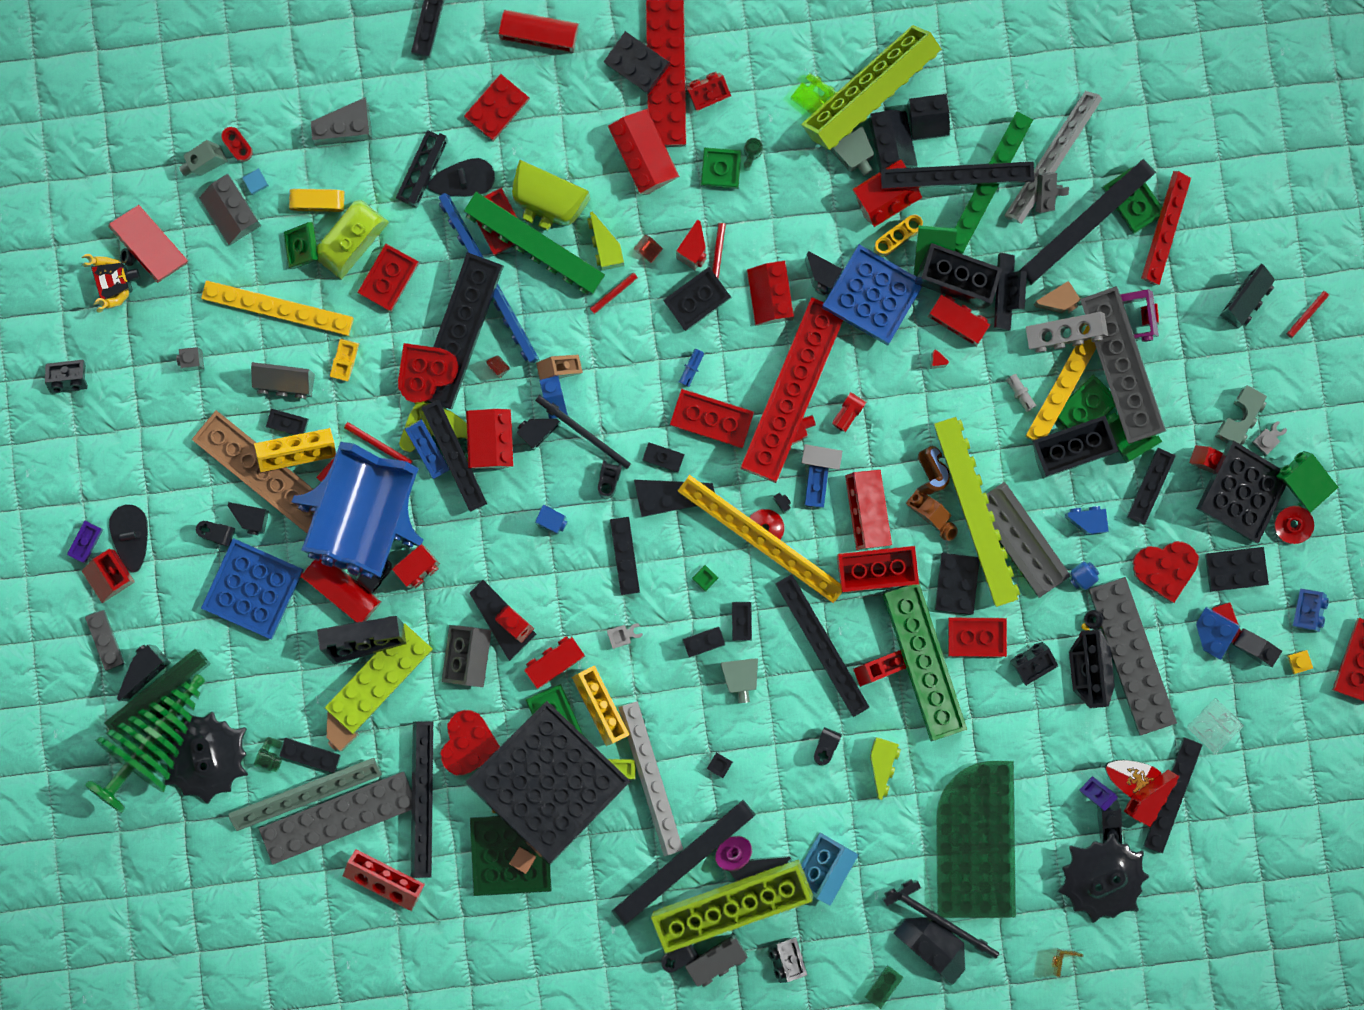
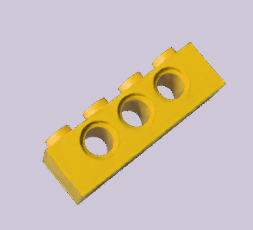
(295, 450)
(600, 705)

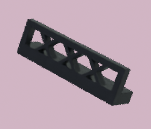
(426, 170)

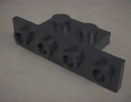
(1009, 292)

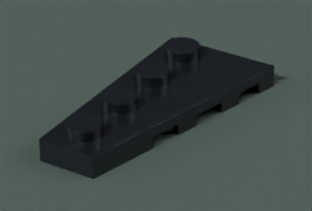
(662, 496)
(490, 606)

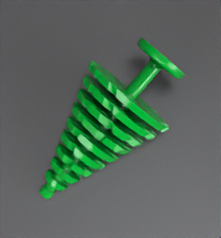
(146, 745)

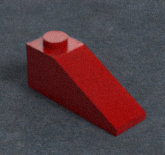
(879, 668)

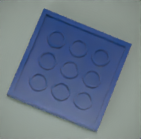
(872, 295)
(252, 589)

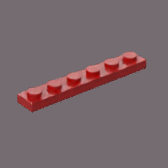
(1166, 228)

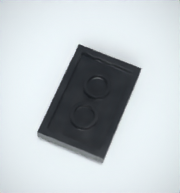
(637, 62)
(697, 298)
(1236, 569)
(957, 583)

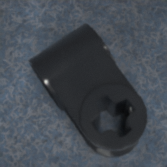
(609, 476)
(218, 533)
(373, 583)
(827, 742)
(682, 958)

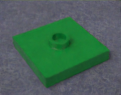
(721, 168)
(301, 245)

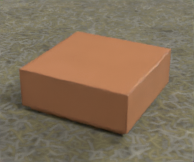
(522, 860)

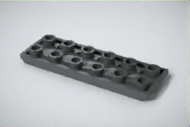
(1025, 542)

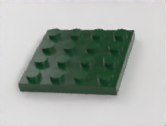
(492, 851)

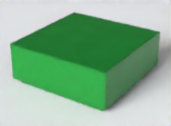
(705, 578)

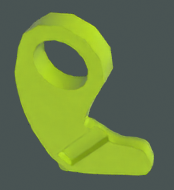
(458, 425)

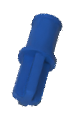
(691, 367)

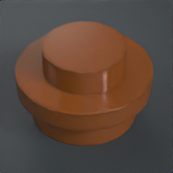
(948, 531)

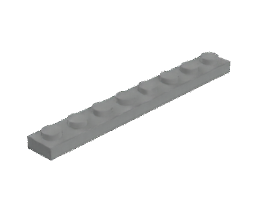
(1054, 154)
(650, 779)

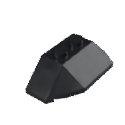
(1092, 669)
(934, 945)

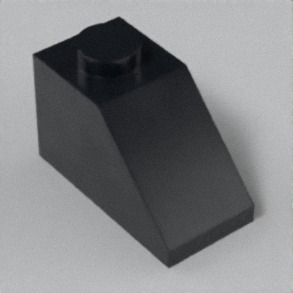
(536, 430)
(250, 517)
(1257, 648)

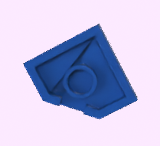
(1215, 632)

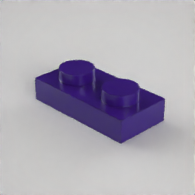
(85, 542)
(1098, 793)

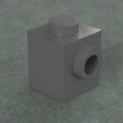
(190, 359)

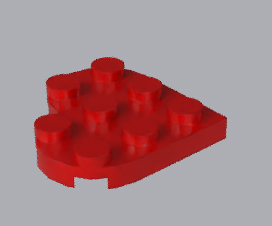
(425, 370)
(1166, 569)
(469, 743)

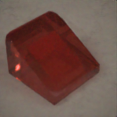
(648, 248)
(498, 366)

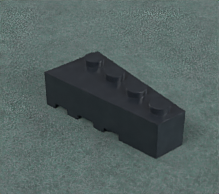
(361, 638)

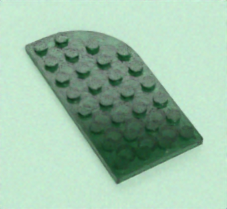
(977, 843)

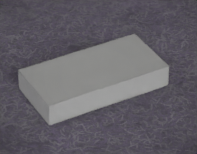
(822, 457)

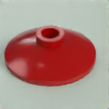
(772, 519)
(1296, 534)

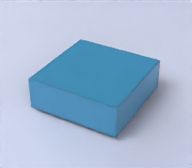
(255, 181)

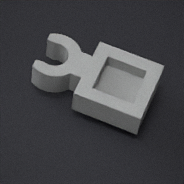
(1267, 440)
(621, 636)

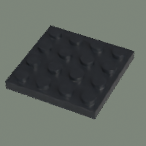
(1242, 492)

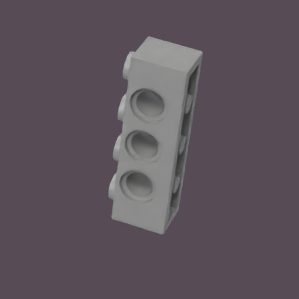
(1037, 332)

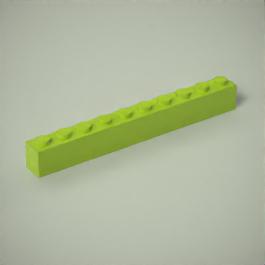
(974, 507)

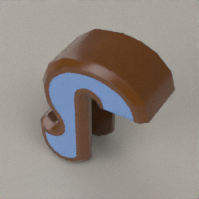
(934, 469)

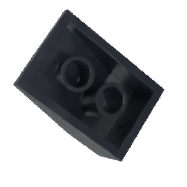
(143, 668)

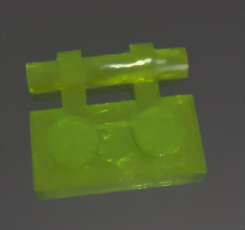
(808, 98)

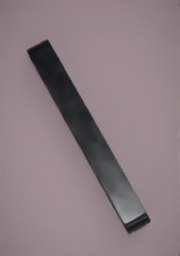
(1087, 221)
(683, 862)

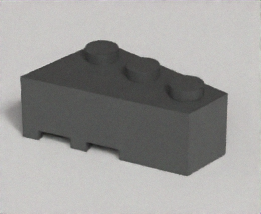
(343, 125)
(717, 961)

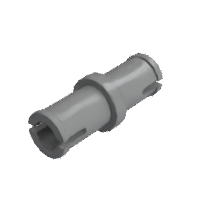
(1021, 392)

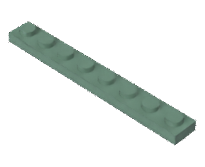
(305, 794)

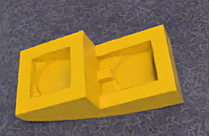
(344, 359)

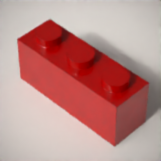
(959, 319)
(554, 662)

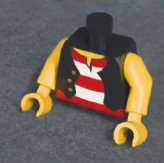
(111, 280)

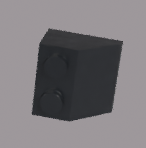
(929, 117)
(822, 273)

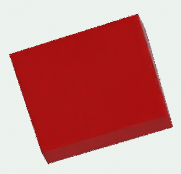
(1145, 318)
(938, 360)

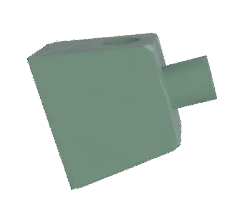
(855, 152)
(203, 159)
(741, 677)

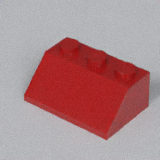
(880, 204)
(770, 293)
(489, 438)

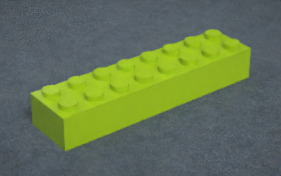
(871, 87)
(732, 906)

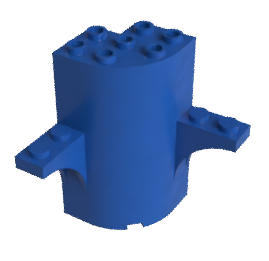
(359, 511)

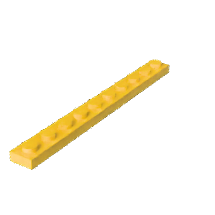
(761, 538)

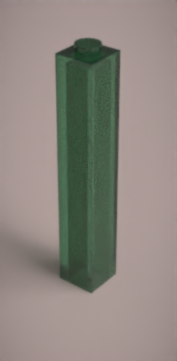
(181, 672)

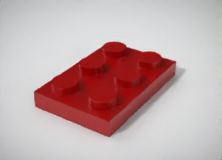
(497, 107)
(495, 244)
(388, 277)
(977, 637)

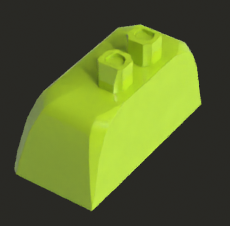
(547, 196)
(350, 238)

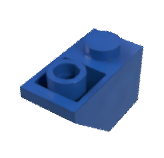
(1089, 521)

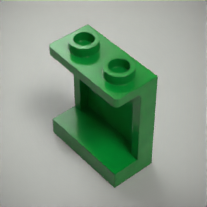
(1132, 450)
(1307, 480)

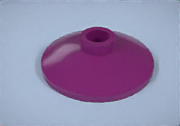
(733, 853)

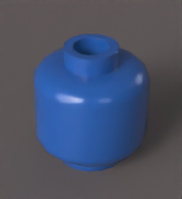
(1084, 575)

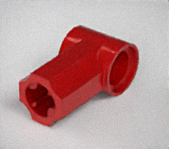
(850, 409)

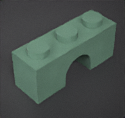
(1251, 403)

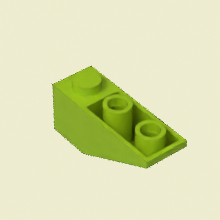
(608, 247)
(882, 759)

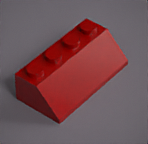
(643, 151)
(878, 569)

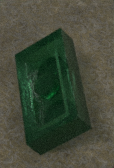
(884, 986)

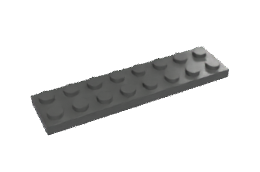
(1125, 368)
(1133, 656)
(337, 818)

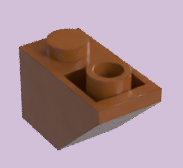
(928, 509)

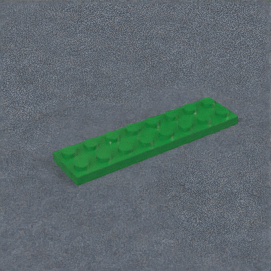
(924, 662)

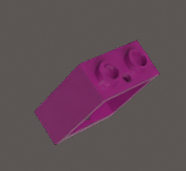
(1142, 296)

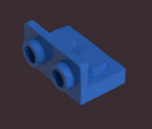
(1310, 610)

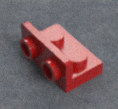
(708, 90)

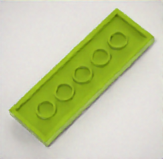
(377, 681)

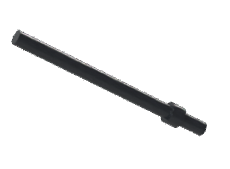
(553, 409)
(979, 944)

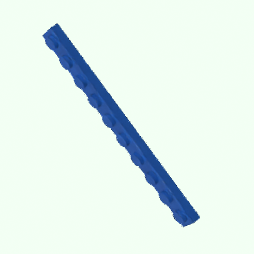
(500, 302)

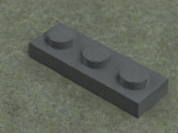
(104, 640)

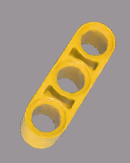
(316, 200)
(904, 229)

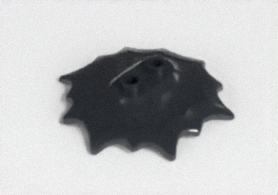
(220, 751)
(1100, 865)

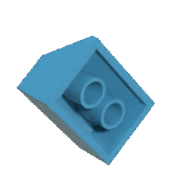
(827, 867)

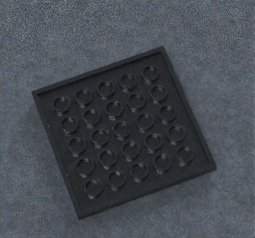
(547, 782)

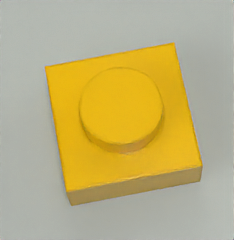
(1300, 662)

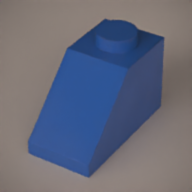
(553, 393)
(551, 520)

